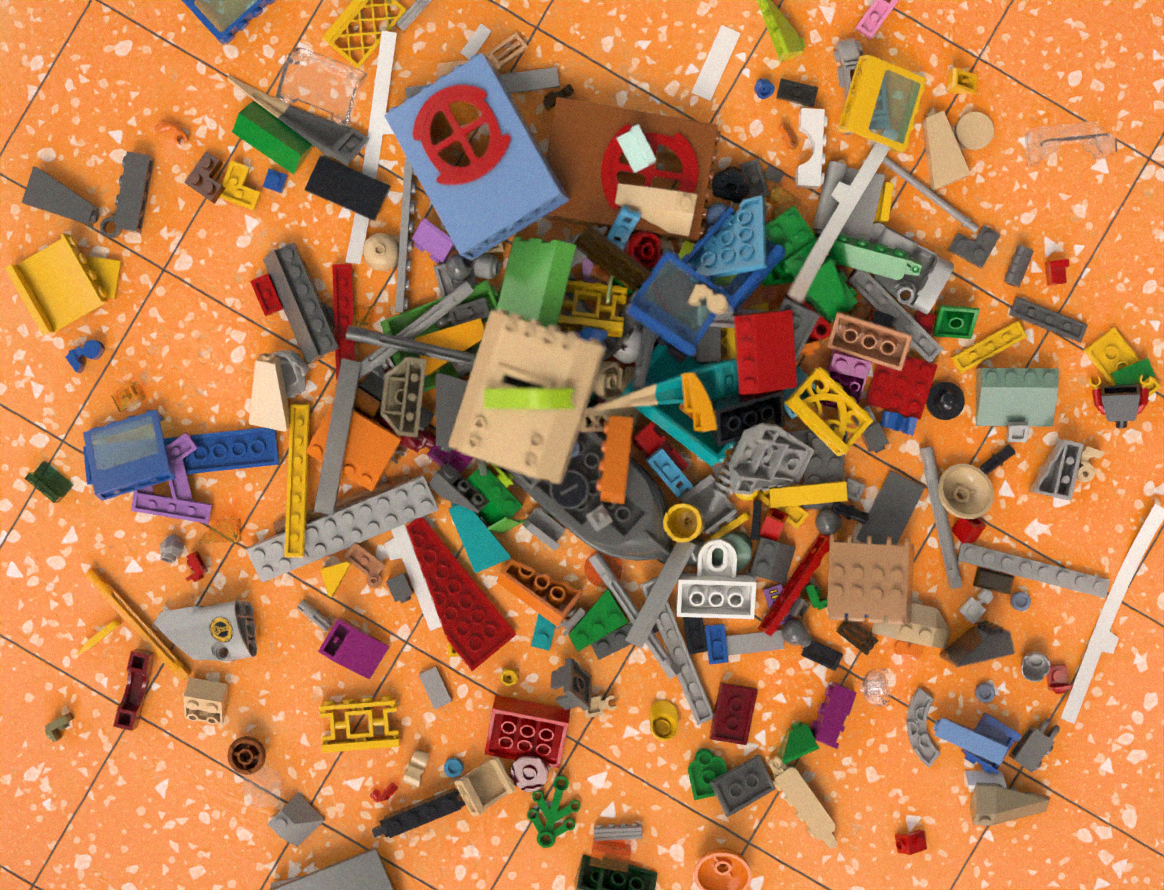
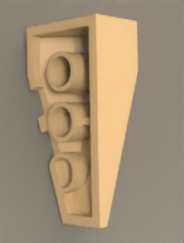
(662, 207)

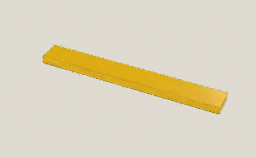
(297, 481)

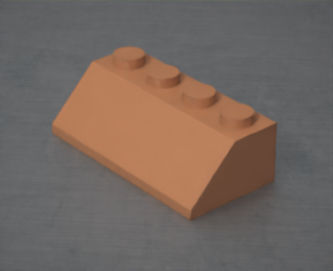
(870, 341)

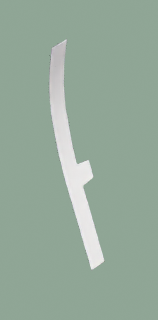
(848, 198)
(1102, 639)

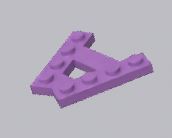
(181, 503)

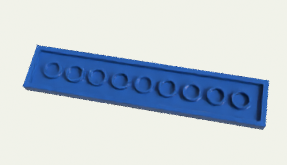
(225, 451)

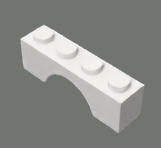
(812, 125)

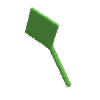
(507, 524)

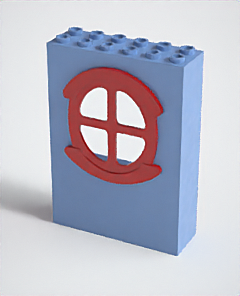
(495, 192)

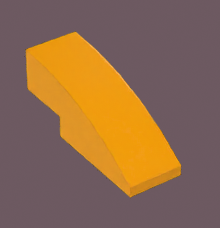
(698, 403)

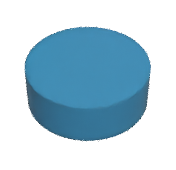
(453, 767)

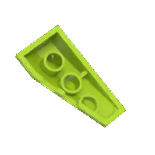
(783, 35)

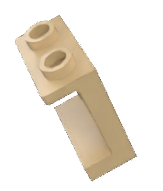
(485, 786)

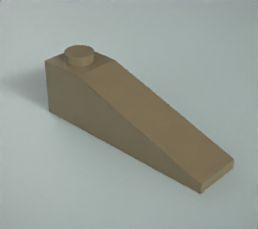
(998, 805)

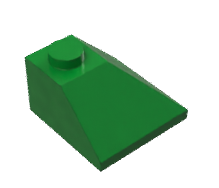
(797, 742)

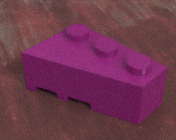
(833, 714)

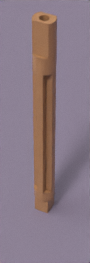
(279, 526)

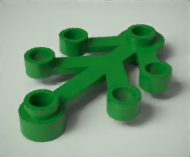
(552, 814)

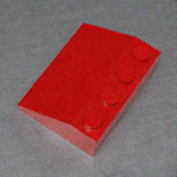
(765, 351)
(527, 728)

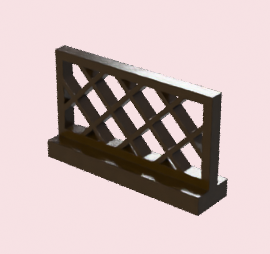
(611, 258)

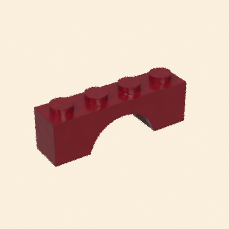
(131, 705)

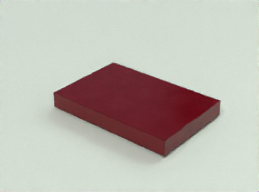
(733, 713)

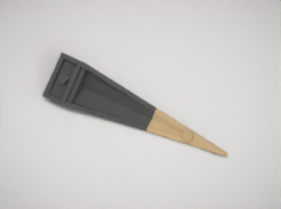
(327, 136)

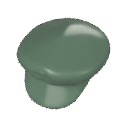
(742, 546)

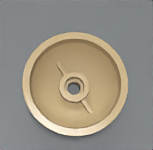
(971, 486)

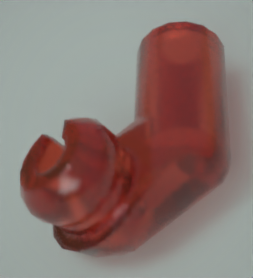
(384, 795)

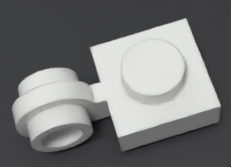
(972, 609)

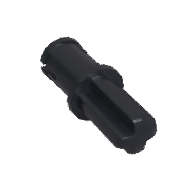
(997, 459)
(850, 512)

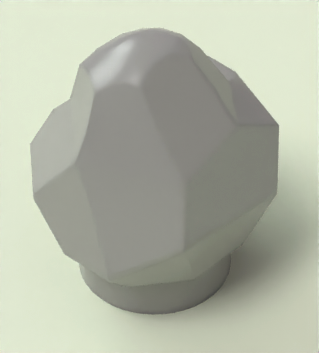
(171, 549)

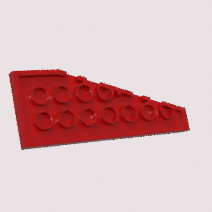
(465, 613)

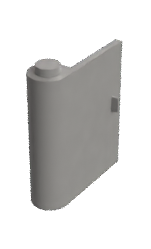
(863, 215)

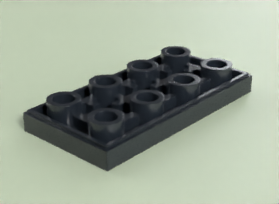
(347, 188)

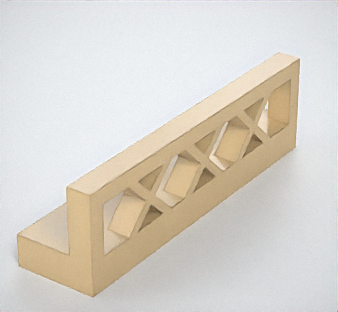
(595, 415)

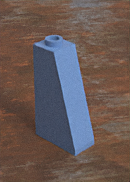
(971, 740)

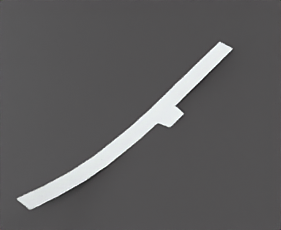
(377, 127)
(401, 547)

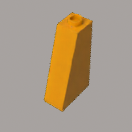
(459, 337)

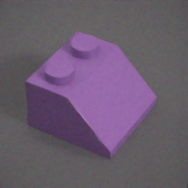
(433, 241)

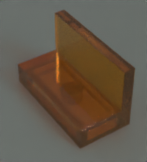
(610, 855)

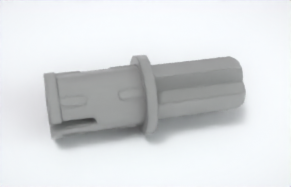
(314, 615)

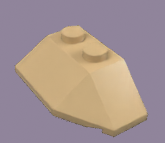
(925, 628)

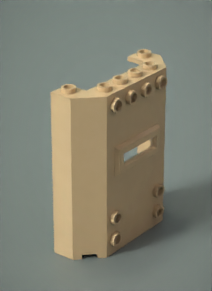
(526, 439)

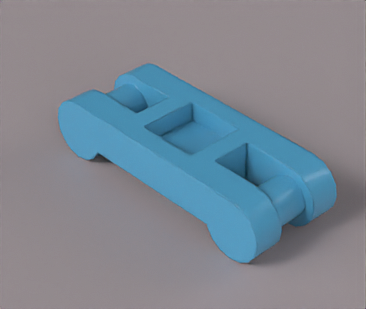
(623, 227)

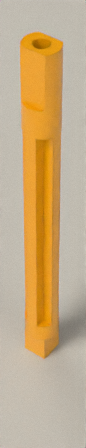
(137, 624)

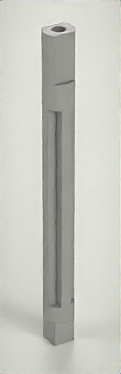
(418, 326)
(940, 518)
(632, 612)

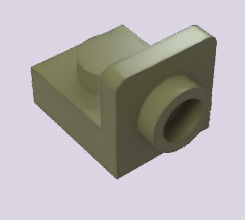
(60, 723)

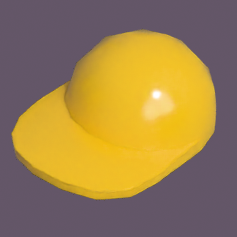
(663, 720)

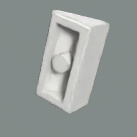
(974, 777)

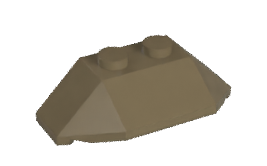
(404, 396)

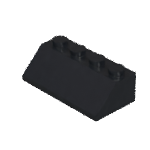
(744, 411)

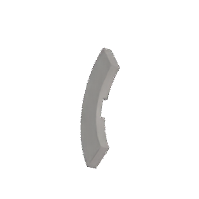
(916, 727)

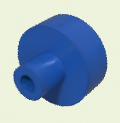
(764, 88)

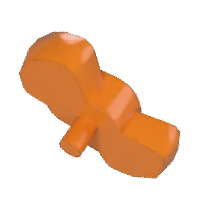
(788, 135)
(908, 648)

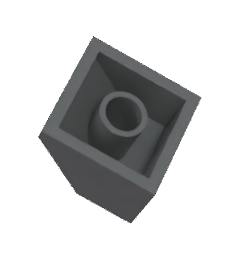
(771, 560)

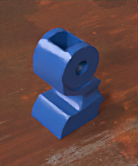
(92, 350)
(898, 423)

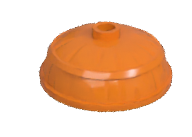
(722, 870)

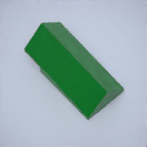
(271, 137)

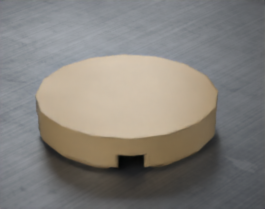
(974, 131)

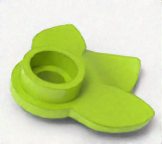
(504, 476)

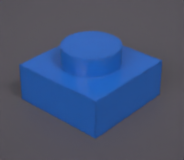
(275, 181)

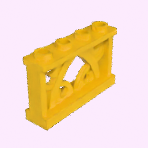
(845, 402)

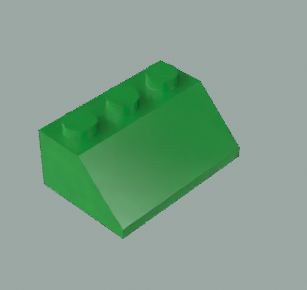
(502, 501)

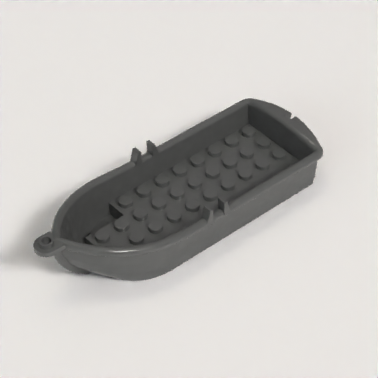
(636, 525)

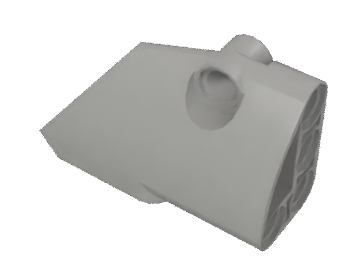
(932, 277)

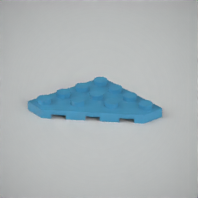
(738, 245)

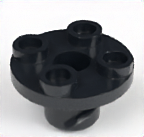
(731, 184)
(945, 401)

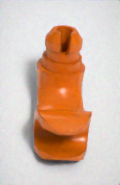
(165, 126)

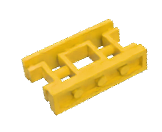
(593, 292)
(361, 741)

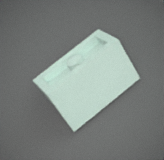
(636, 149)

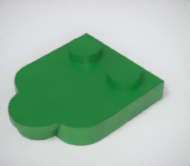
(703, 770)

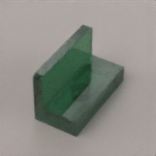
(49, 482)

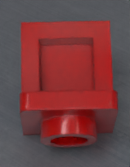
(911, 842)

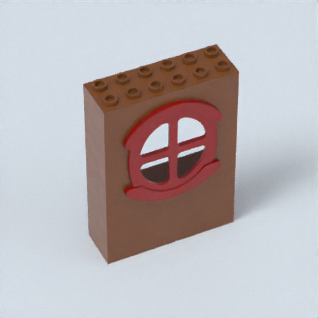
(587, 156)

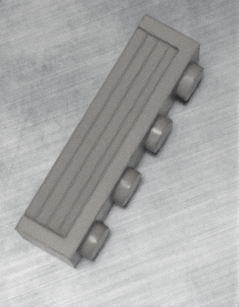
(617, 832)

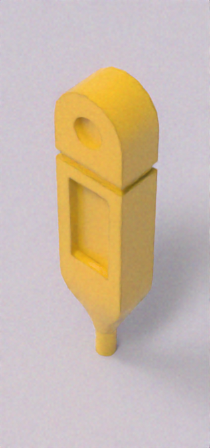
(730, 526)
(100, 636)

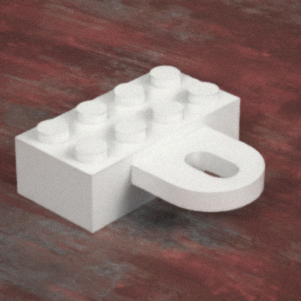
(716, 589)

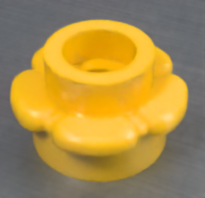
(508, 682)

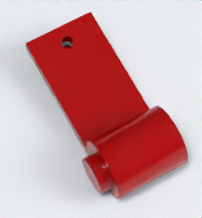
(821, 329)

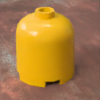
(676, 526)

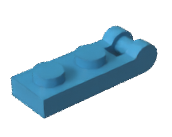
(669, 472)

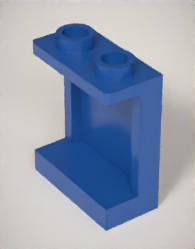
(997, 730)

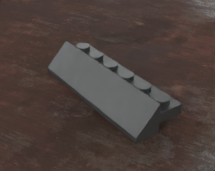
(301, 302)

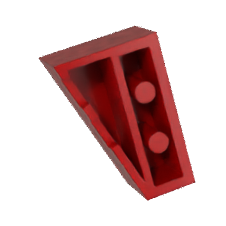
(650, 440)

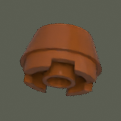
(246, 755)

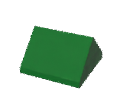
(955, 321)

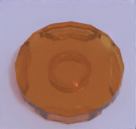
(593, 576)

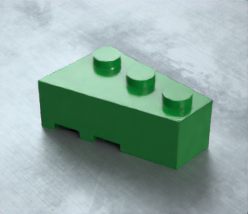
(598, 621)

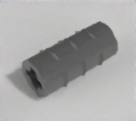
(1018, 266)

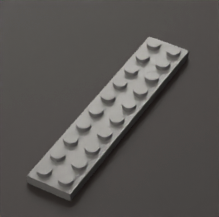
(347, 525)

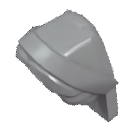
(293, 372)

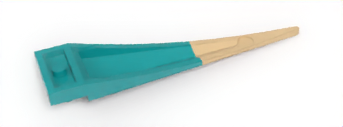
(716, 377)

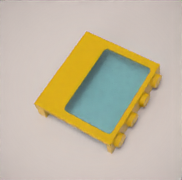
(882, 103)

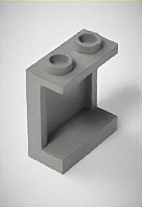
(701, 496)

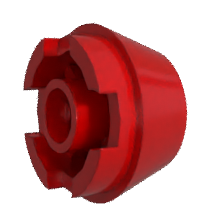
(644, 248)

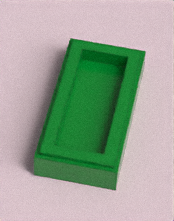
(1130, 374)

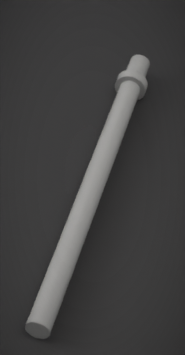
(966, 221)

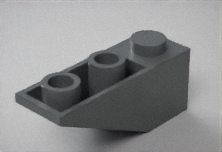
(455, 488)

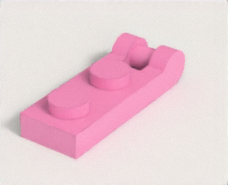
(874, 17)

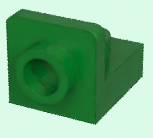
(813, 594)

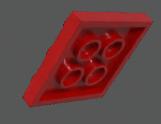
(903, 390)

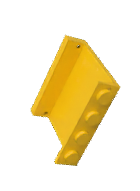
(57, 285)

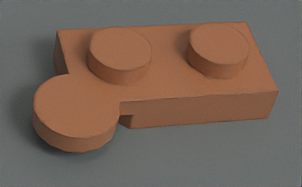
(366, 563)

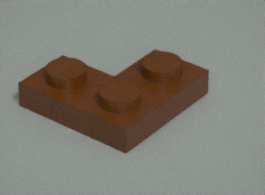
(202, 175)

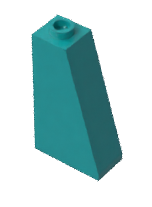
(479, 543)

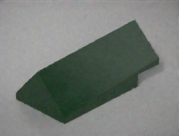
(606, 879)

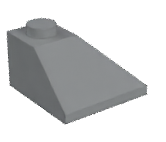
(296, 820)

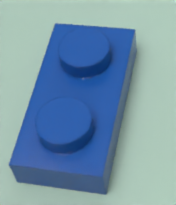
(716, 644)

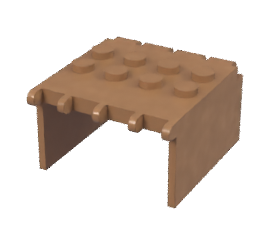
(870, 581)

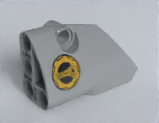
(212, 630)

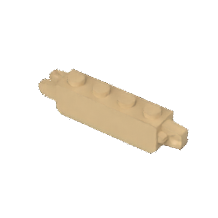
(805, 802)

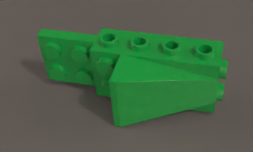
(828, 289)

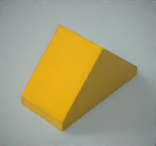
(961, 82)
(333, 576)

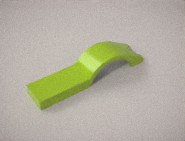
(528, 398)

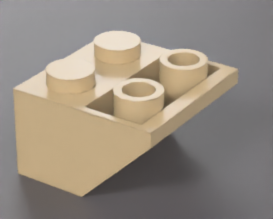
(205, 701)

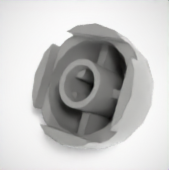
(627, 347)

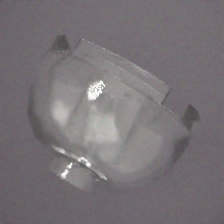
(876, 687)

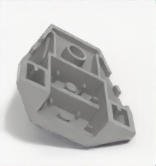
(767, 459)

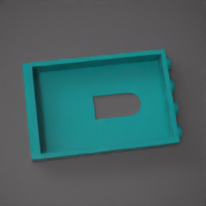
(670, 417)

